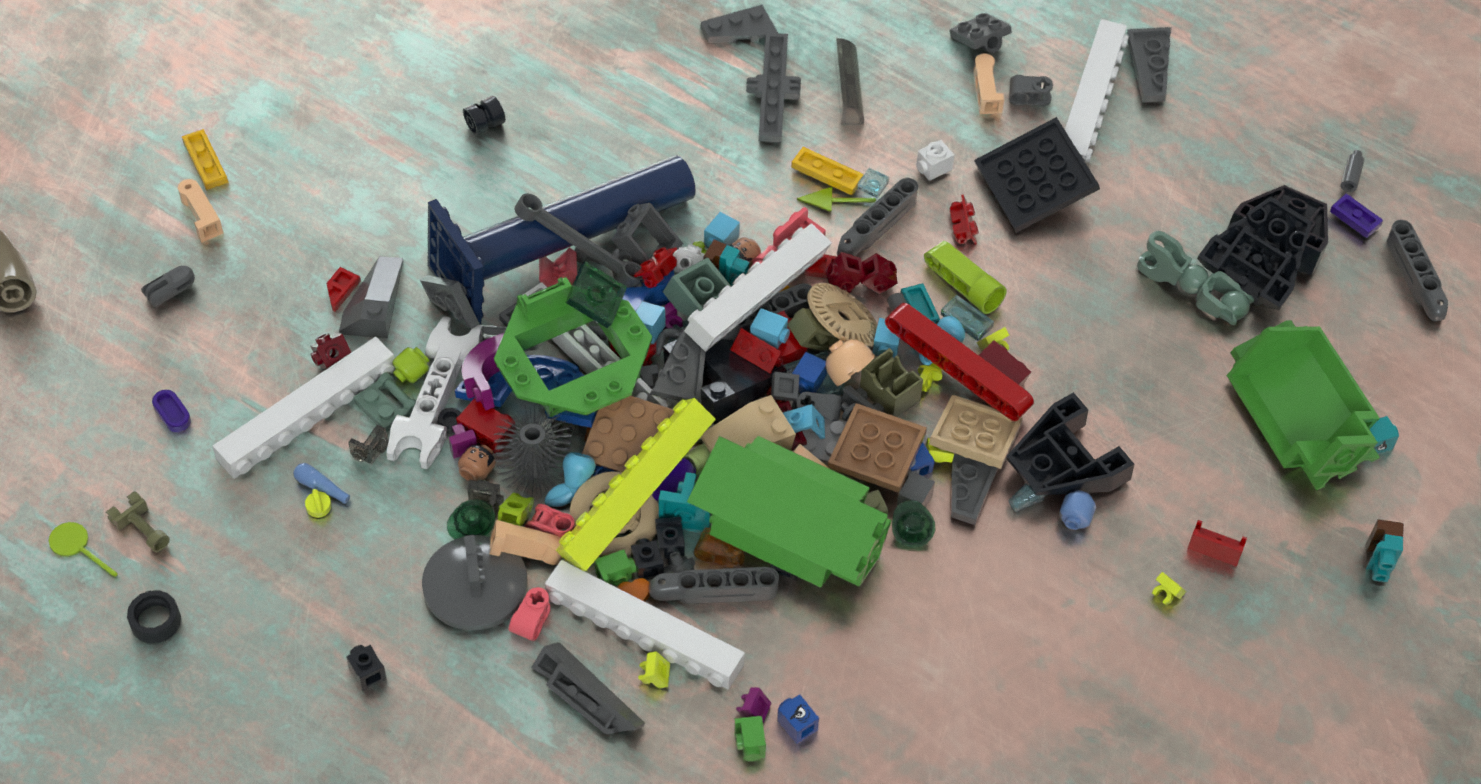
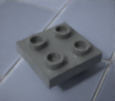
(981, 32)

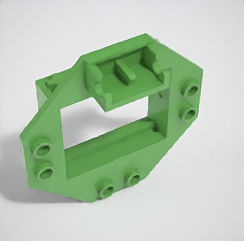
(547, 316)

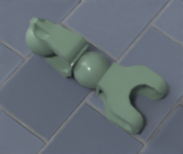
(1174, 266)

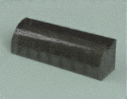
(848, 82)

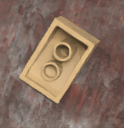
(755, 419)

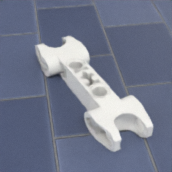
(422, 427)

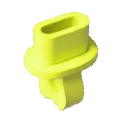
(929, 374)

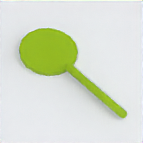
(71, 539)

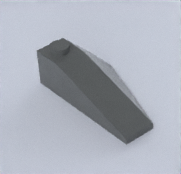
(373, 303)

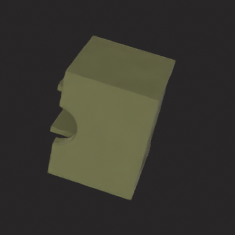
(891, 384)

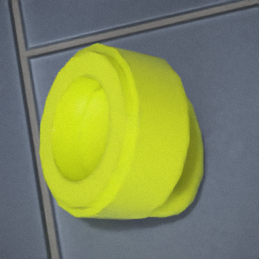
(318, 504)

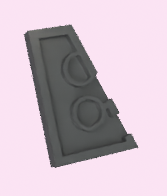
(743, 24)
(969, 487)

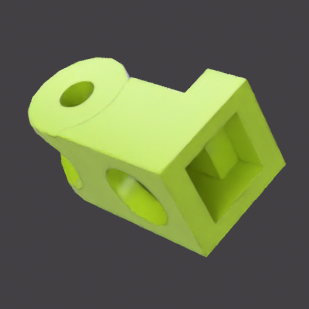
(516, 509)

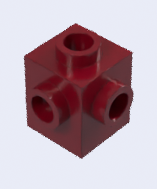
(845, 272)
(879, 273)
(329, 350)

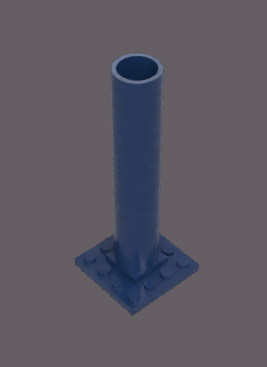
(519, 242)

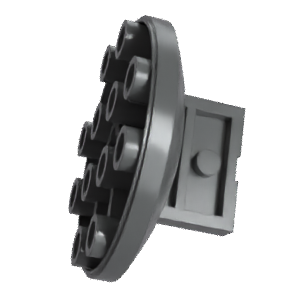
(472, 587)

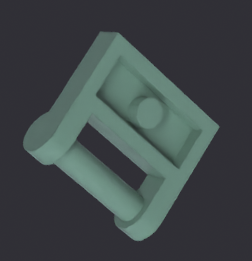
(379, 407)

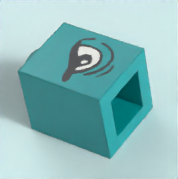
(1385, 434)

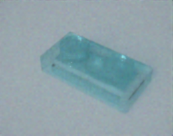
(973, 321)

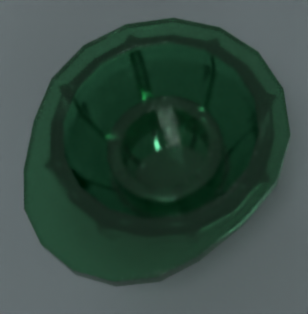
(471, 518)
(912, 524)

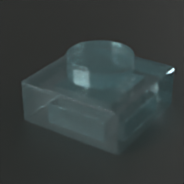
(873, 183)

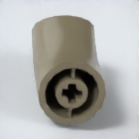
(16, 281)

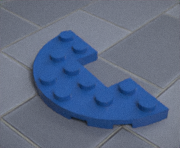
(553, 373)

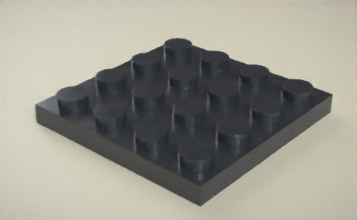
(1036, 174)

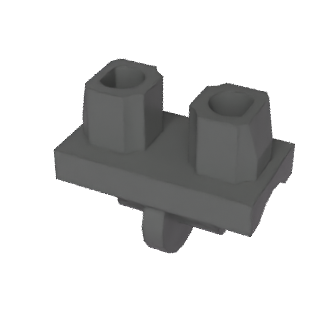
(851, 397)

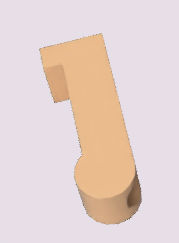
(988, 100)
(208, 223)
(524, 542)

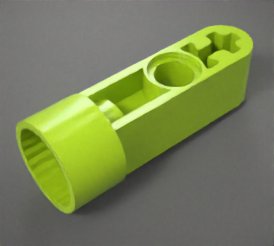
(965, 277)

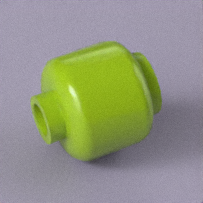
(410, 365)

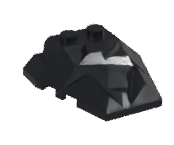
(1261, 252)

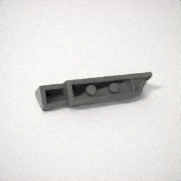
(584, 690)

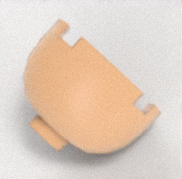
(847, 360)

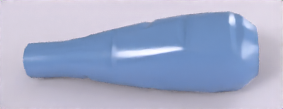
(314, 479)

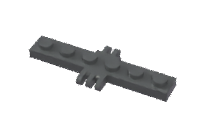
(773, 87)

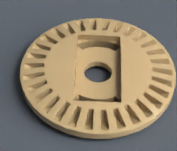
(828, 300)
(641, 524)

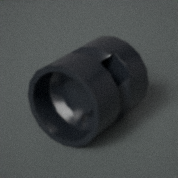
(484, 115)

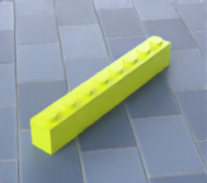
(635, 485)

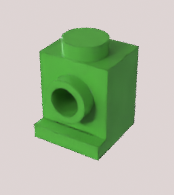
(615, 568)
(750, 737)

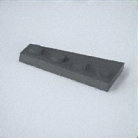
(1150, 59)

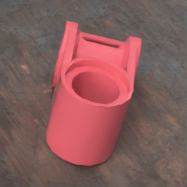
(550, 521)
(531, 614)

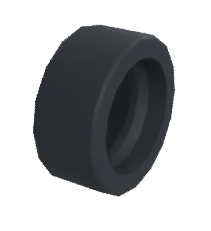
(145, 601)

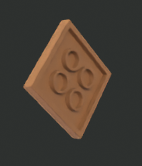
(622, 430)
(877, 447)

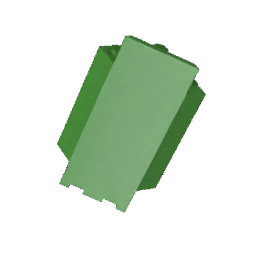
(1305, 401)
(790, 511)

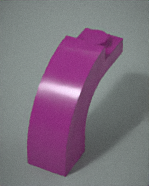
(478, 369)

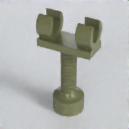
(156, 540)

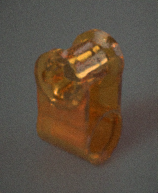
(717, 551)

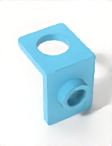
(805, 418)

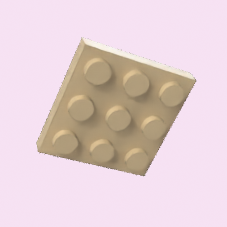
(975, 431)

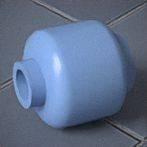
(1077, 510)

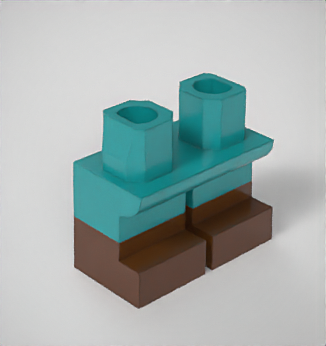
(727, 260)
(1386, 546)

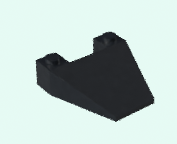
(1304, 205)
(733, 379)
(1057, 462)

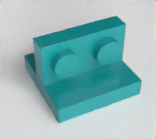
(676, 505)

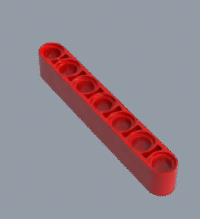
(959, 362)

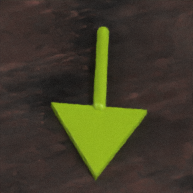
(823, 199)

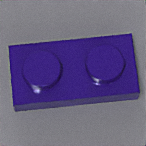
(1356, 215)

